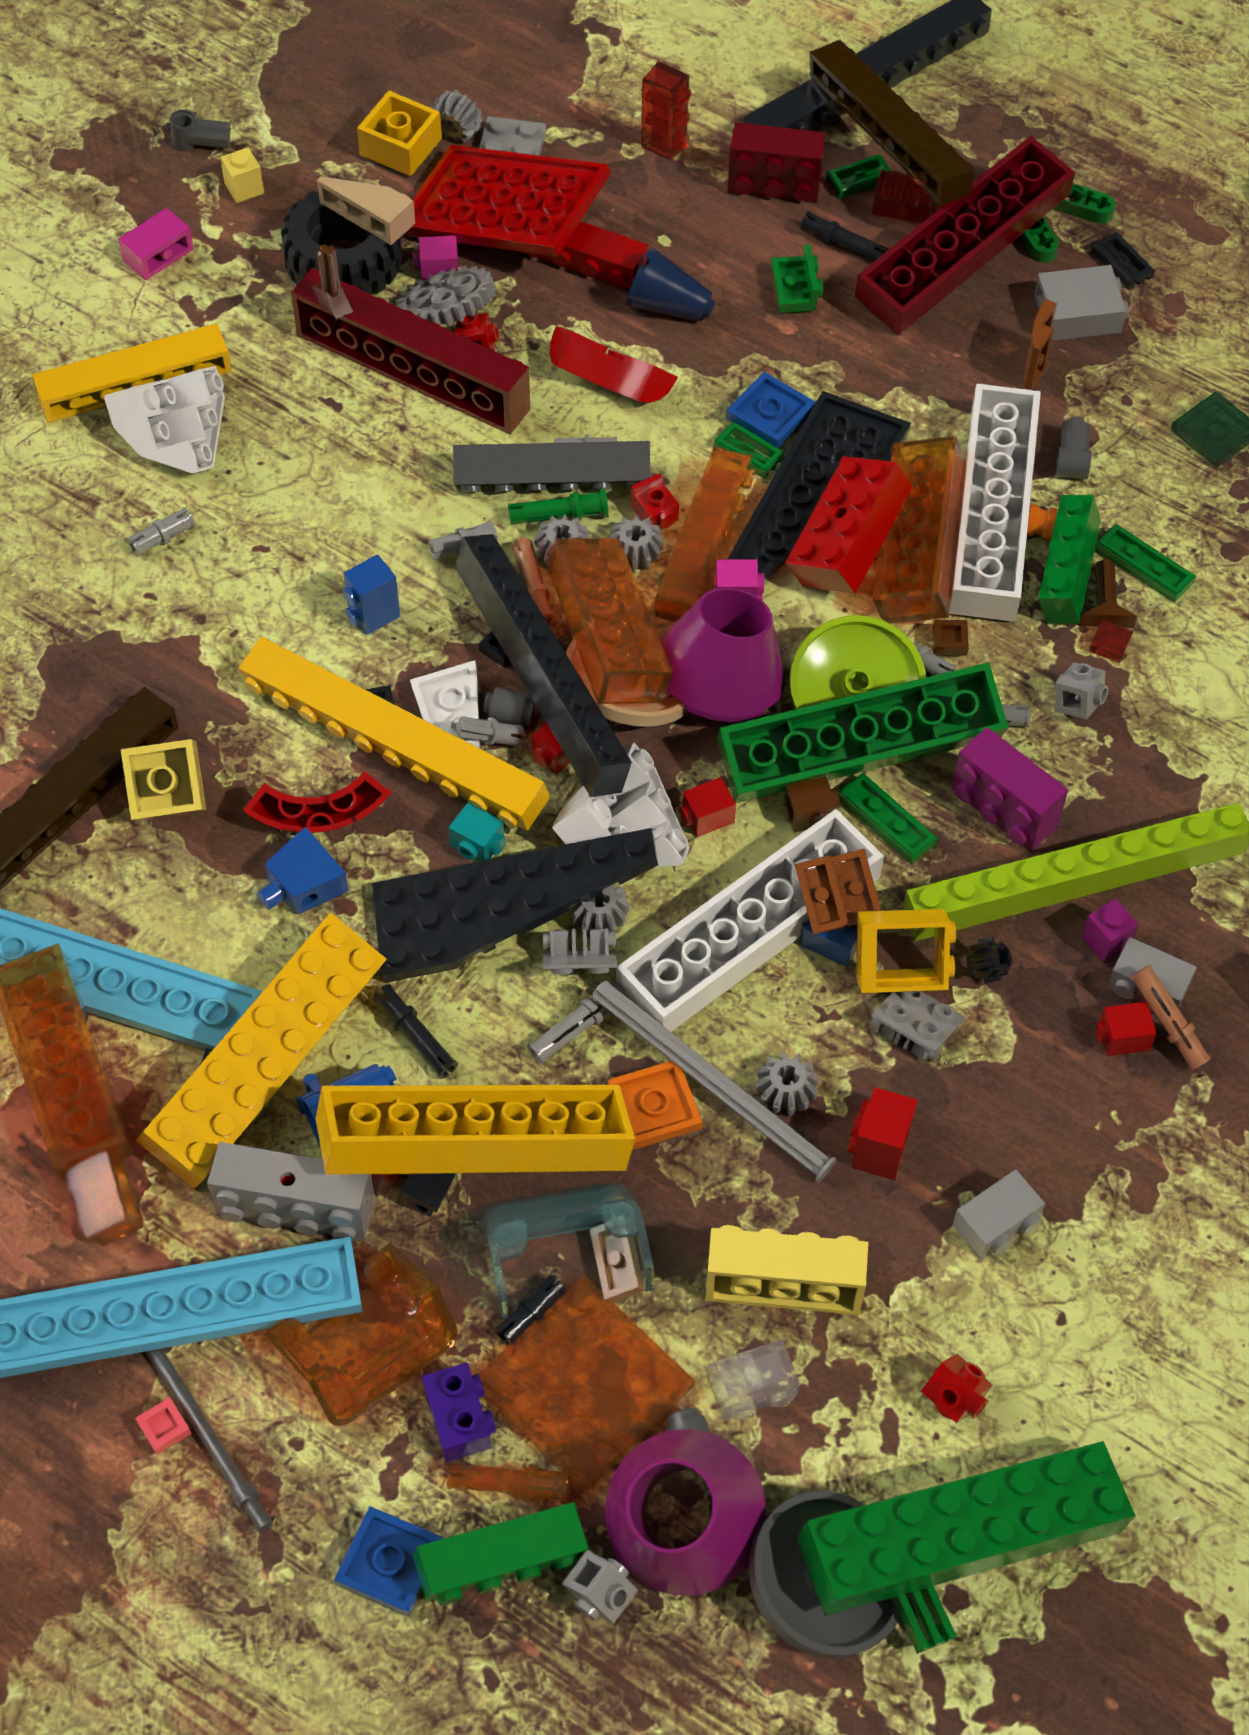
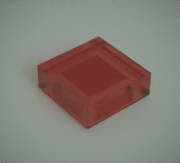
(1111, 641)

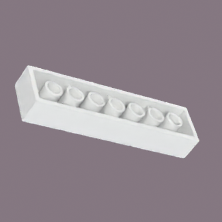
(995, 503)
(734, 929)

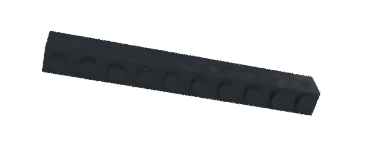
(891, 58)
(543, 666)

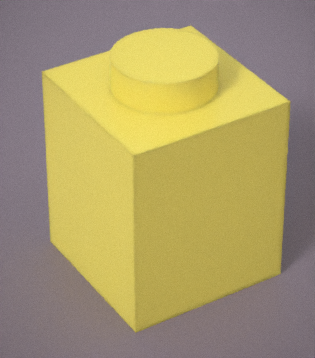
(242, 175)

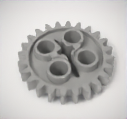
(449, 295)

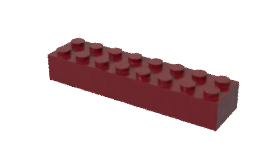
(964, 235)
(416, 354)

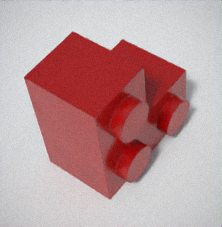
(881, 1132)

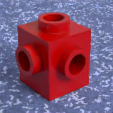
(479, 329)
(958, 1389)

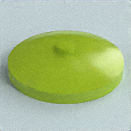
(850, 659)

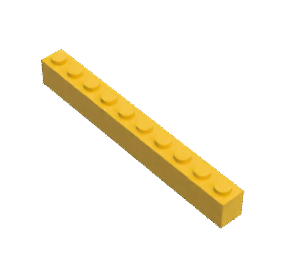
(394, 734)

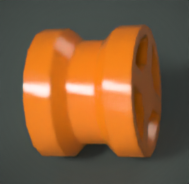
(1041, 521)

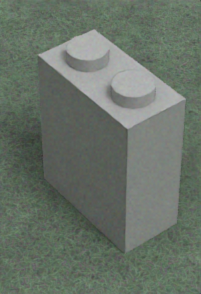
(1086, 301)

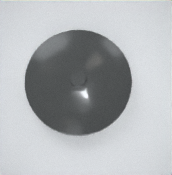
(787, 1591)

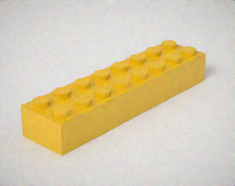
(261, 1050)
(473, 1129)

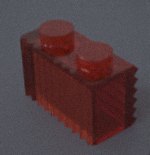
(901, 198)

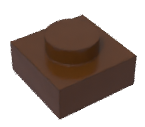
(950, 637)

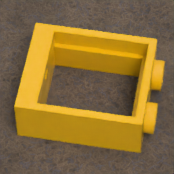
(904, 980)

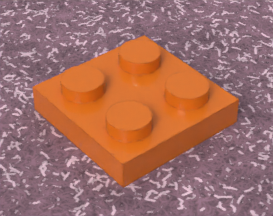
(658, 1103)

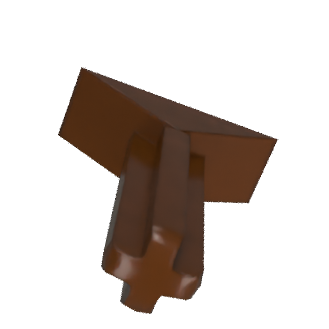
(329, 285)
(1107, 600)

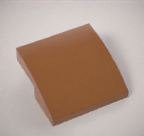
(1039, 344)
(837, 890)

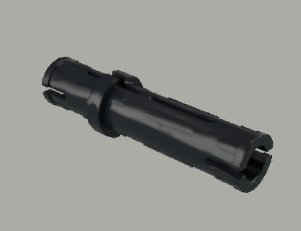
(843, 238)
(405, 1020)

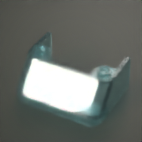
(514, 1222)

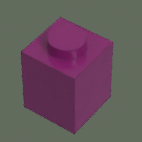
(1109, 930)

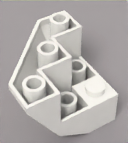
(172, 419)
(638, 807)

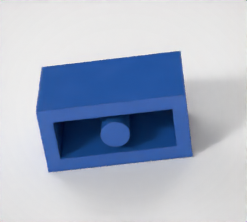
(371, 595)

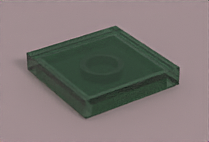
(1214, 429)

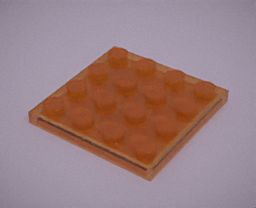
(584, 1383)

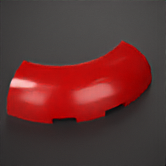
(610, 370)
(317, 813)

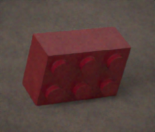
(775, 162)

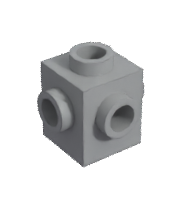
(1080, 690)
(608, 1590)

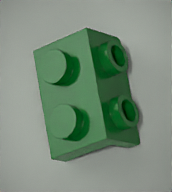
(797, 282)

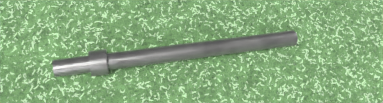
(243, 1491)

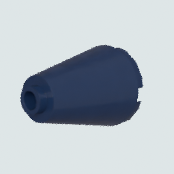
(669, 290)

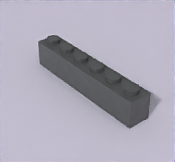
(550, 464)

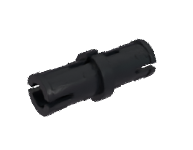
(530, 1309)

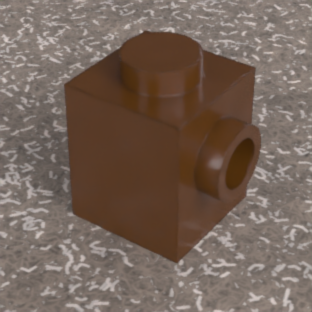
(809, 802)

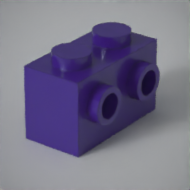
(457, 1411)

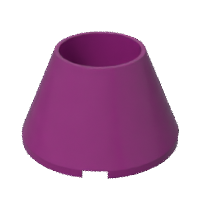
(725, 657)
(736, 1514)

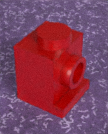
(654, 501)

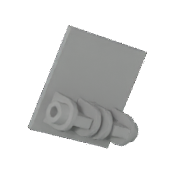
(563, 961)
(918, 1019)

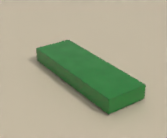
(1145, 562)
(887, 818)

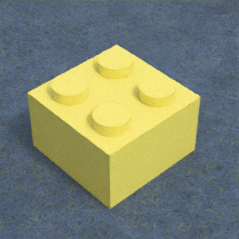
(163, 779)

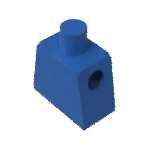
(302, 875)

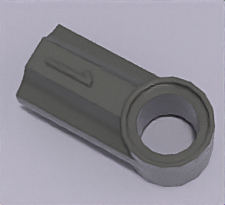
(190, 131)
(1073, 455)

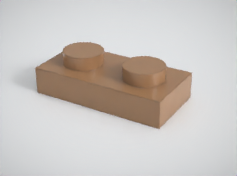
(616, 1264)

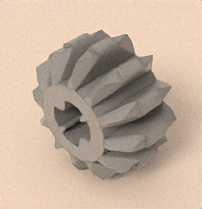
(458, 115)
(554, 530)
(640, 541)
(603, 911)
(801, 1087)

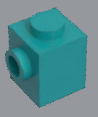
(477, 834)

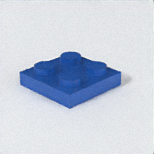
(770, 409)
(382, 1561)

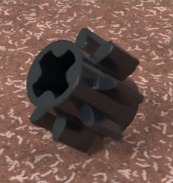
(989, 960)

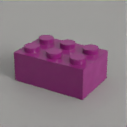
(1009, 789)

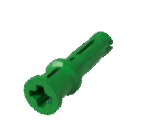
(574, 506)

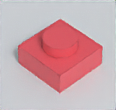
(163, 1426)

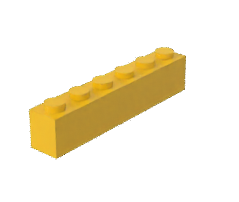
(83, 384)

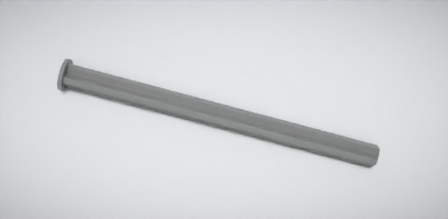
(714, 1080)

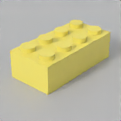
(786, 1270)

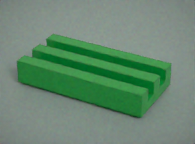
(862, 179)
(759, 462)
(932, 1614)

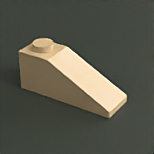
(370, 206)

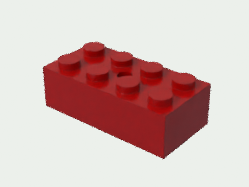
(849, 524)

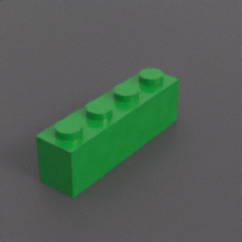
(1069, 559)
(500, 1553)

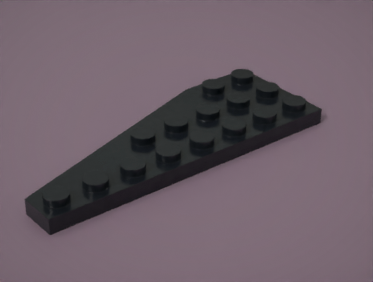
(830, 432)
(453, 913)

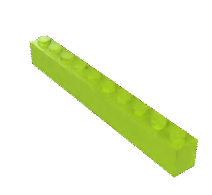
(1084, 869)

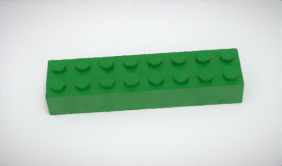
(861, 732)
(964, 1527)

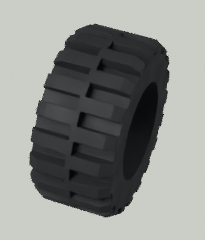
(313, 224)

